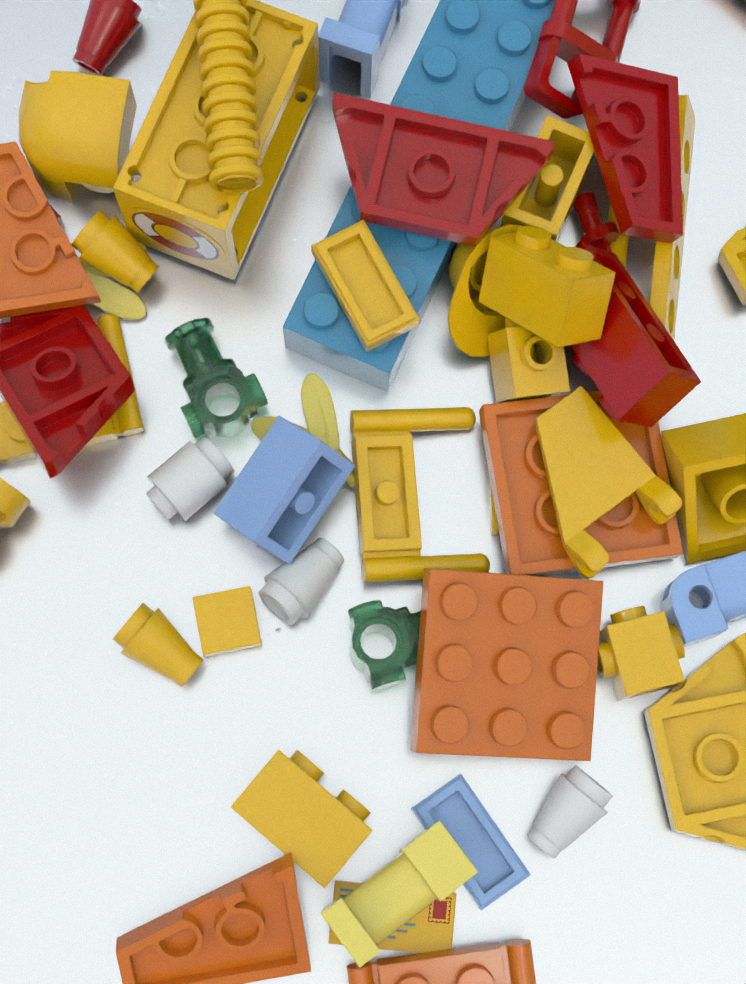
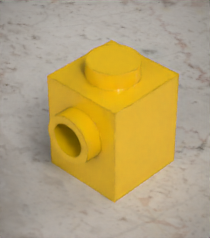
(525, 364)
(640, 653)

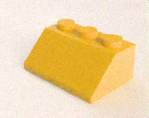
(710, 477)

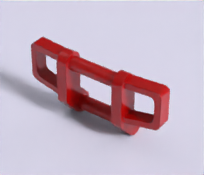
(566, 41)

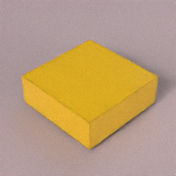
(227, 621)

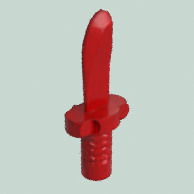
(594, 229)

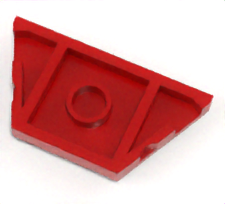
(432, 169)
(60, 381)

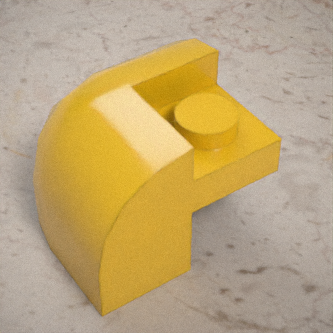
(76, 131)

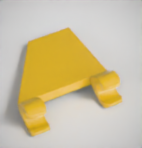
(592, 473)

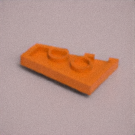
(35, 254)
(224, 937)

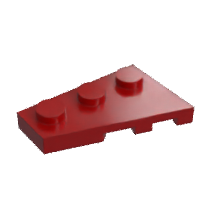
(636, 143)

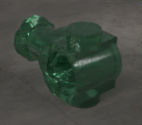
(212, 379)
(401, 629)

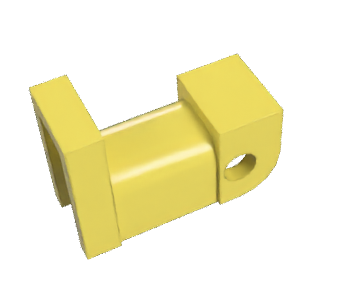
(422, 873)

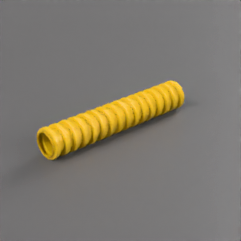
(228, 95)

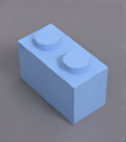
(284, 489)

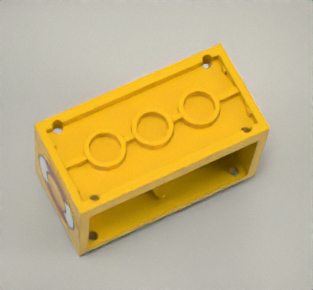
(173, 200)

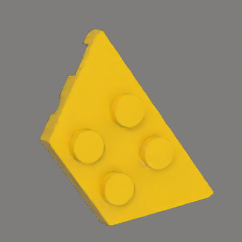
(702, 748)

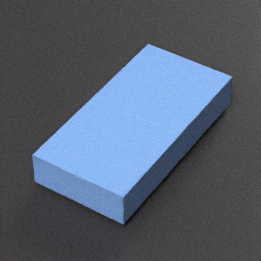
(478, 838)

